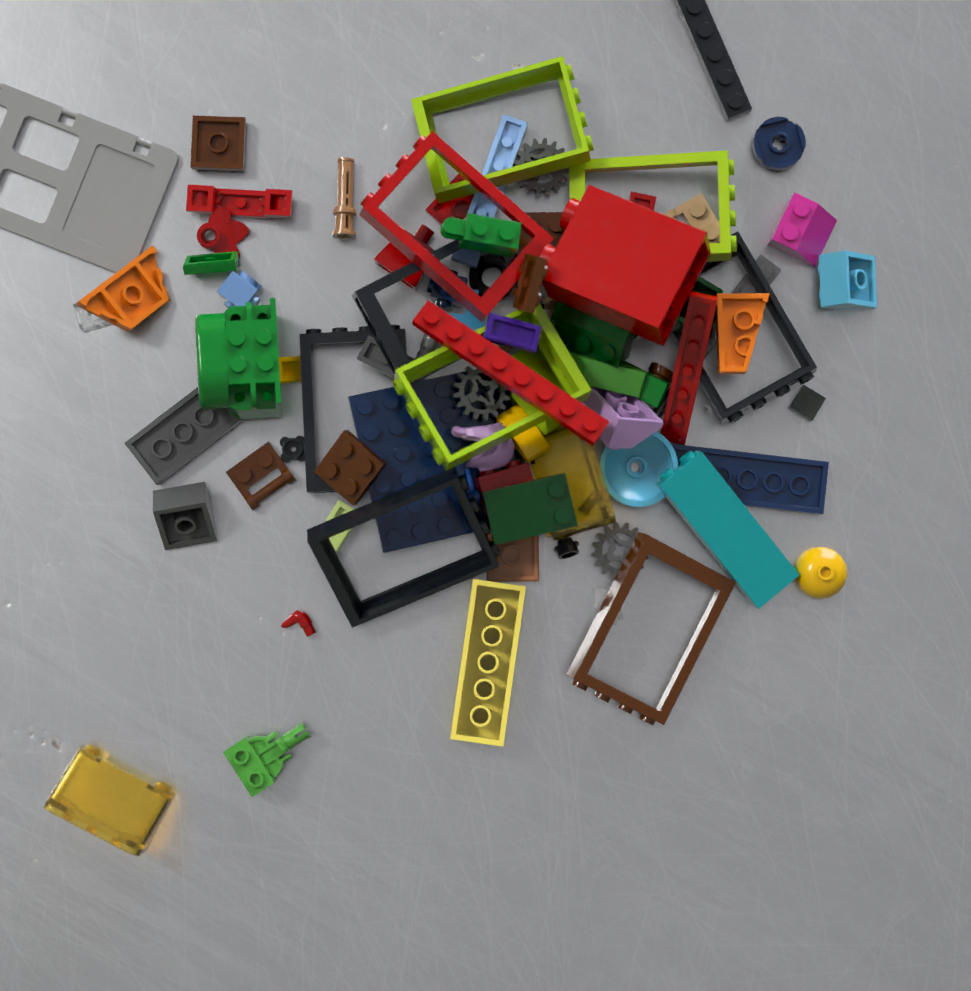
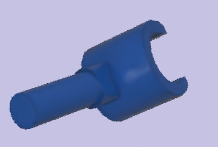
(473, 491)

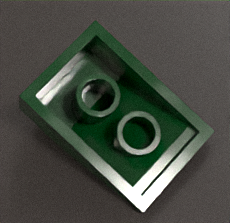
(529, 508)

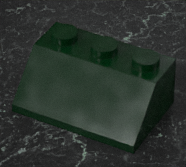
(591, 335)

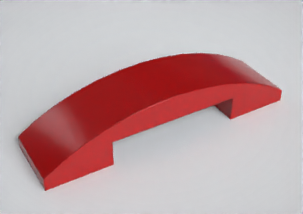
(242, 203)

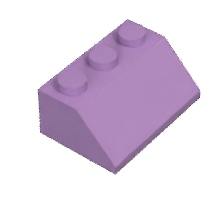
(628, 418)

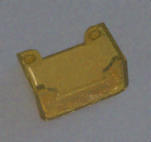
(584, 477)
(109, 801)

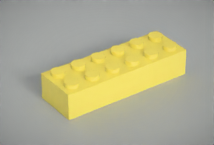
(488, 662)

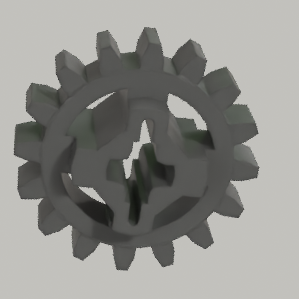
(554, 177)
(487, 402)
(611, 536)

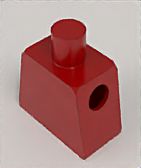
(392, 259)

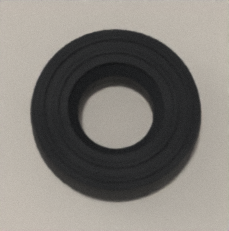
(475, 275)

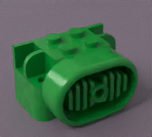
(239, 361)

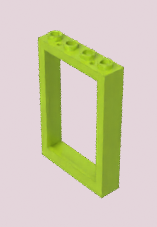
(495, 86)
(727, 218)
(554, 353)

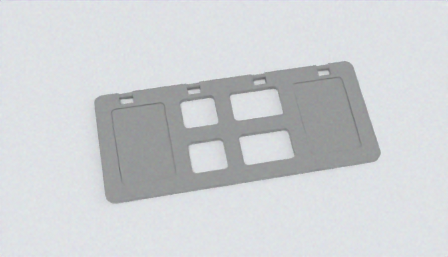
(103, 196)

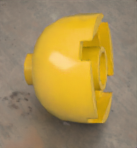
(820, 572)

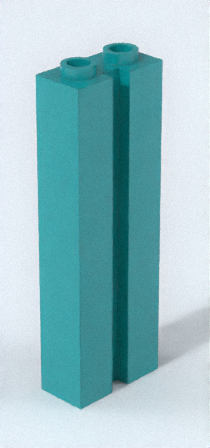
(726, 528)

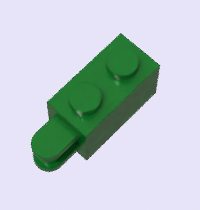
(483, 234)

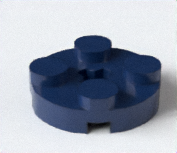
(787, 131)

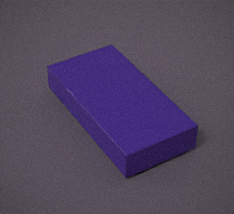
(512, 333)

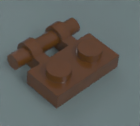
(528, 291)

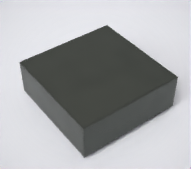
(807, 402)

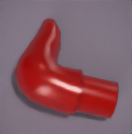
(303, 619)

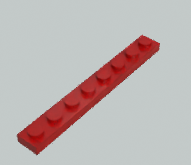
(510, 373)

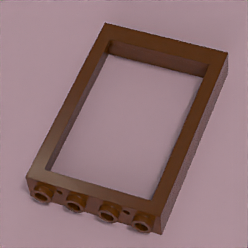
(610, 608)

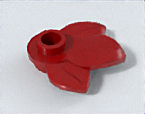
(226, 232)

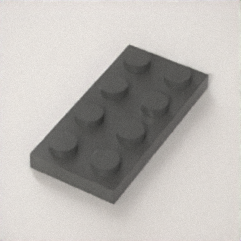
(179, 436)

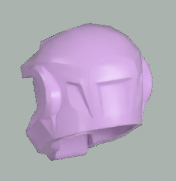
(493, 458)

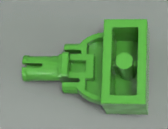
(260, 761)

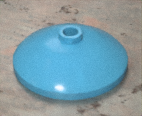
(637, 488)

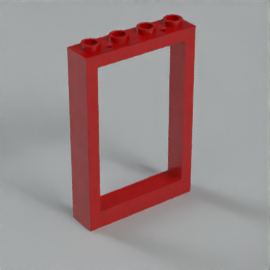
(476, 305)

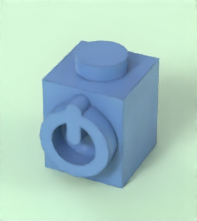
(239, 289)

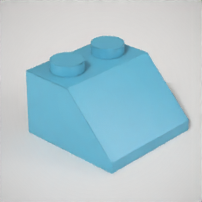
(847, 280)

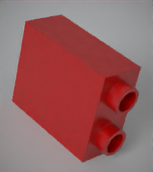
(624, 263)

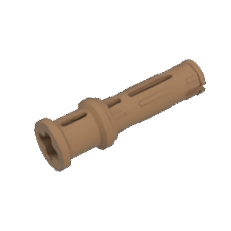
(344, 211)

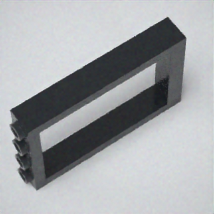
(377, 320)
(785, 326)
(314, 483)
(417, 588)

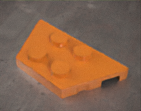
(129, 293)

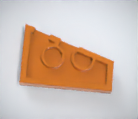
(736, 329)

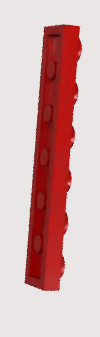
(688, 367)

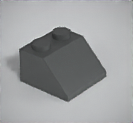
(184, 515)

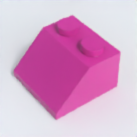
(803, 230)

